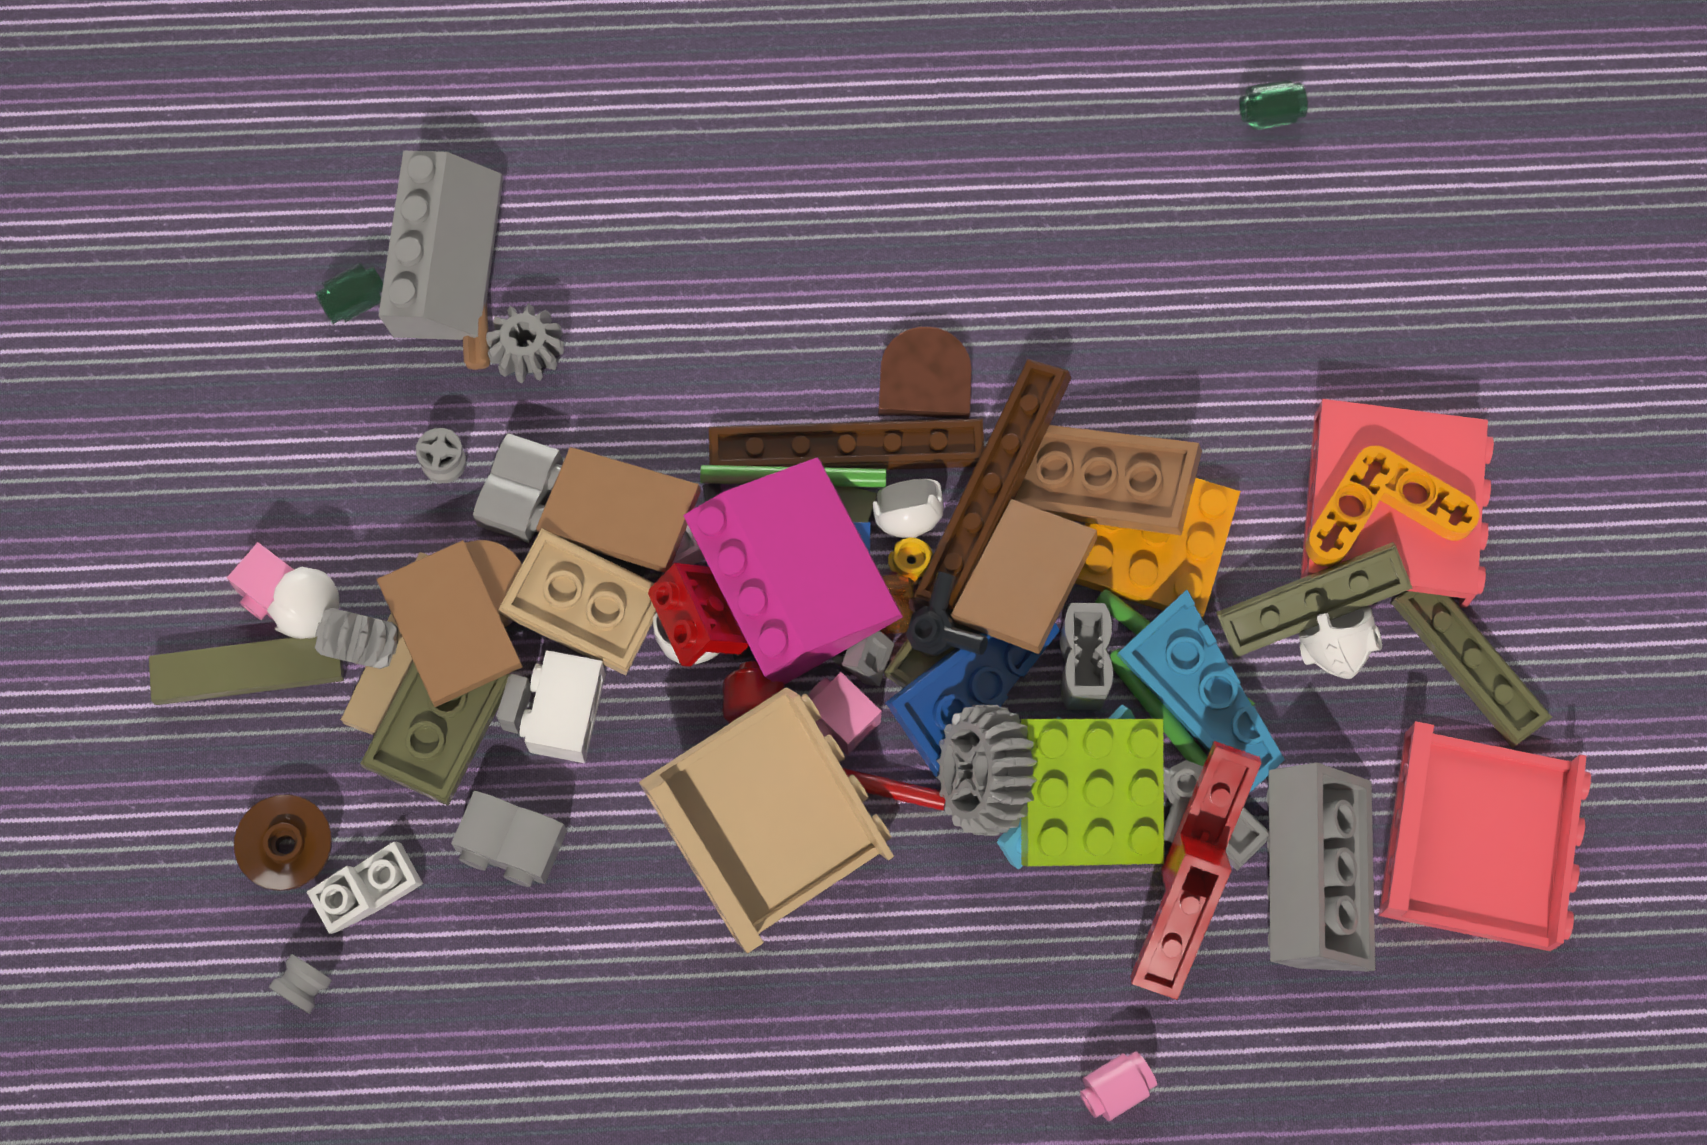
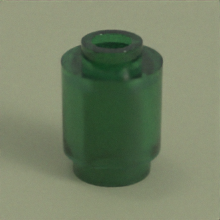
(1273, 104)
(350, 293)

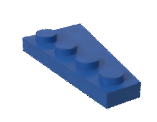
(955, 684)

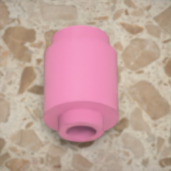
(1117, 1086)

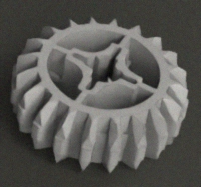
(986, 770)

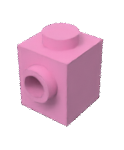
(257, 579)
(844, 712)

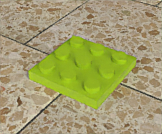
(1095, 793)

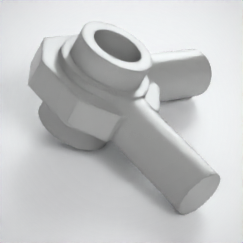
(1179, 786)

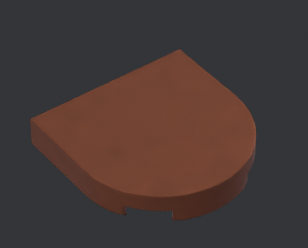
(925, 375)

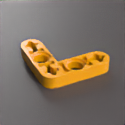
(1388, 489)

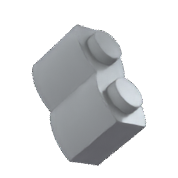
(517, 488)
(1088, 665)
(509, 839)

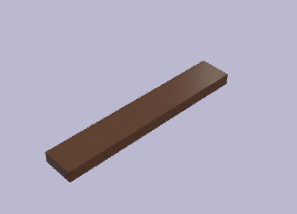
(851, 444)
(996, 476)

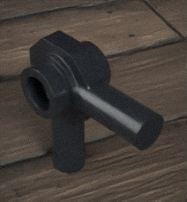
(933, 628)

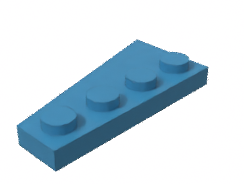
(1192, 679)

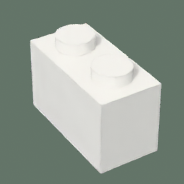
(563, 706)

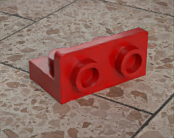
(695, 613)

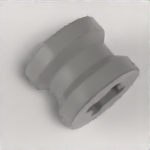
(440, 444)
(300, 983)

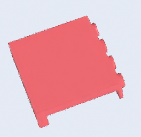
(1439, 444)
(1484, 840)

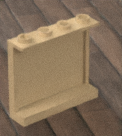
(766, 814)

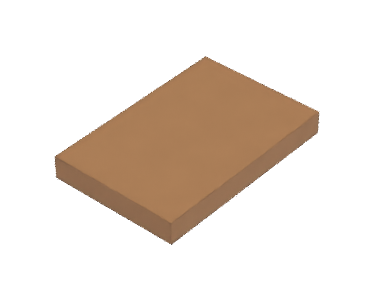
(619, 509)
(1024, 576)
(449, 623)

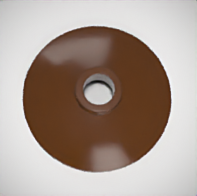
(269, 824)

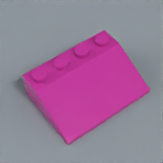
(792, 569)

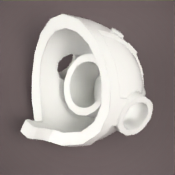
(1342, 643)

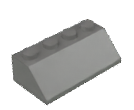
(440, 247)
(1320, 869)

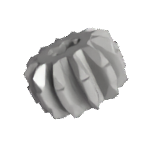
(520, 328)
(356, 638)

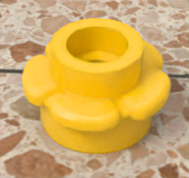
(910, 548)

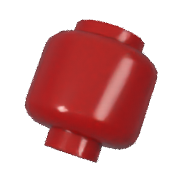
(746, 690)

